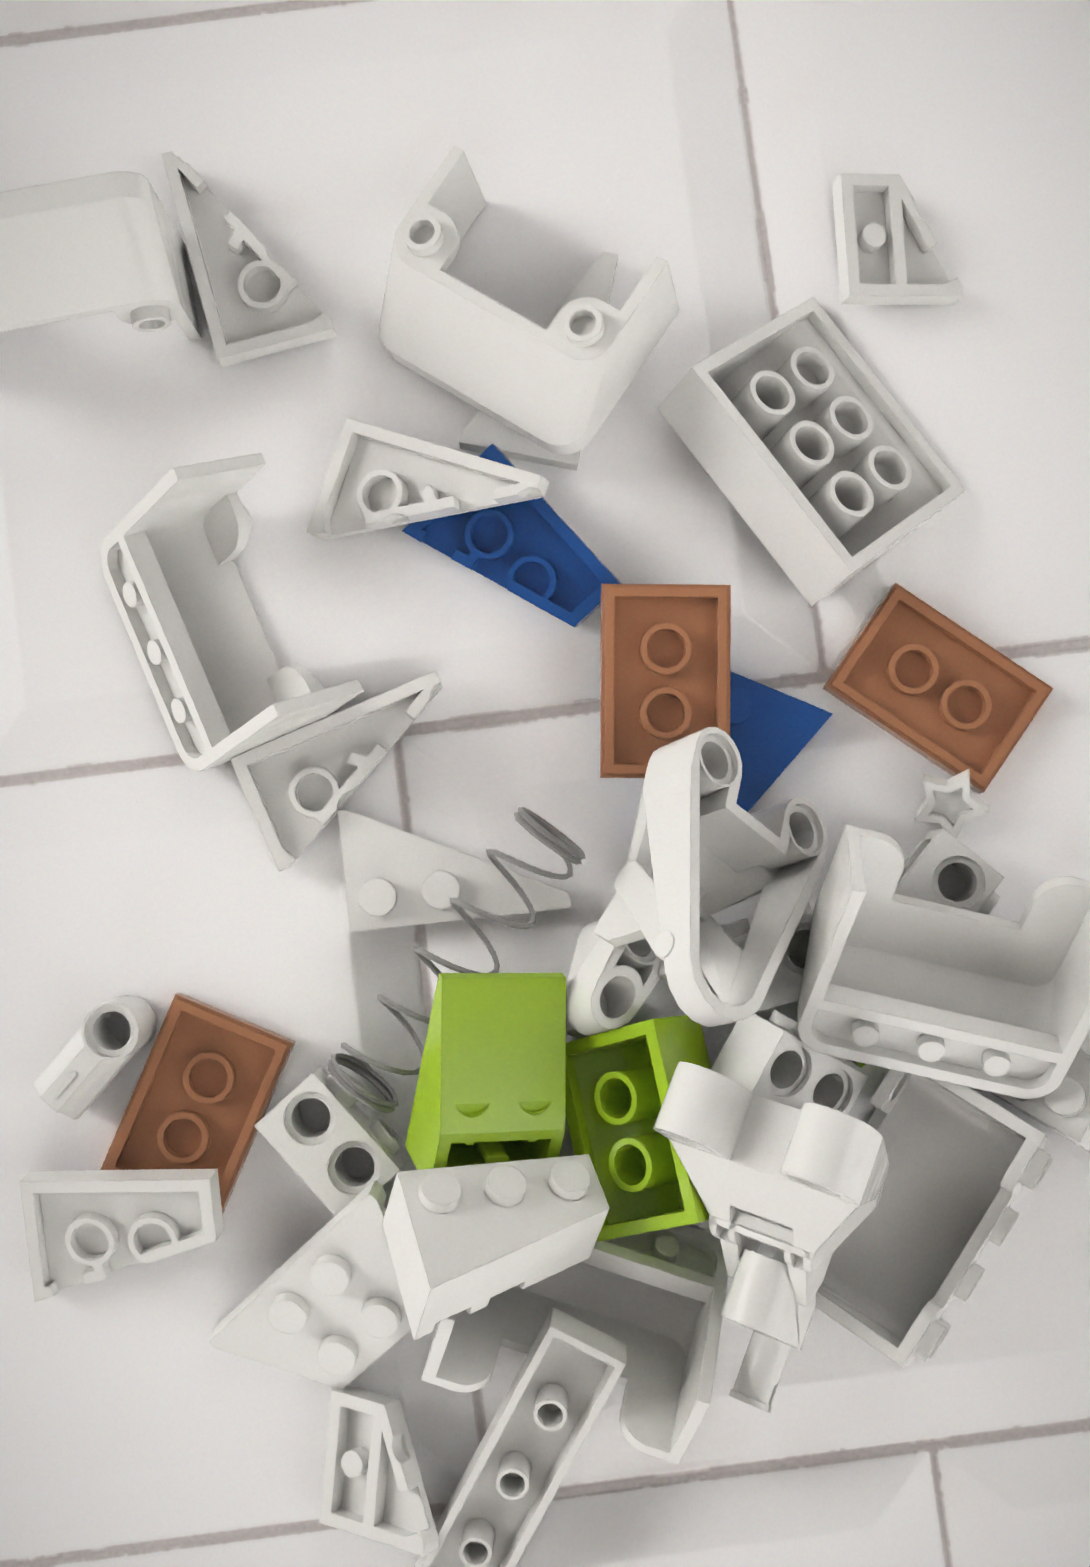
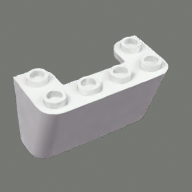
(944, 1198)

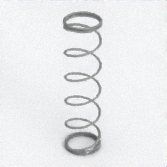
(360, 1063)

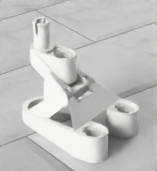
(702, 861)
(780, 1166)

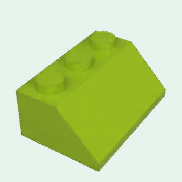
(611, 1110)

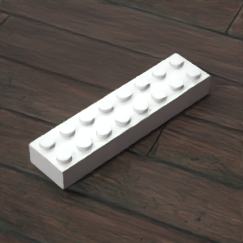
(528, 1445)

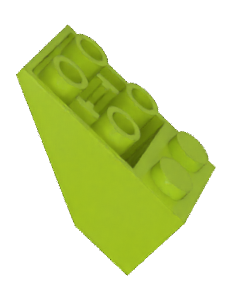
(491, 1071)

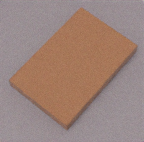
(660, 669)
(937, 688)
(200, 1094)

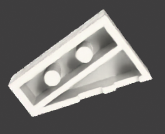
(487, 1228)

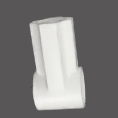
(95, 1056)

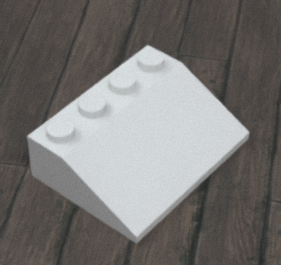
(809, 448)

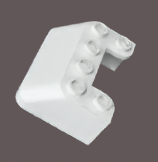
(943, 984)
(644, 1289)

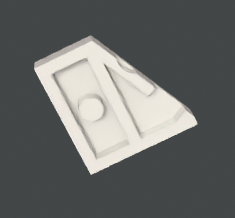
(885, 245)
(373, 1474)

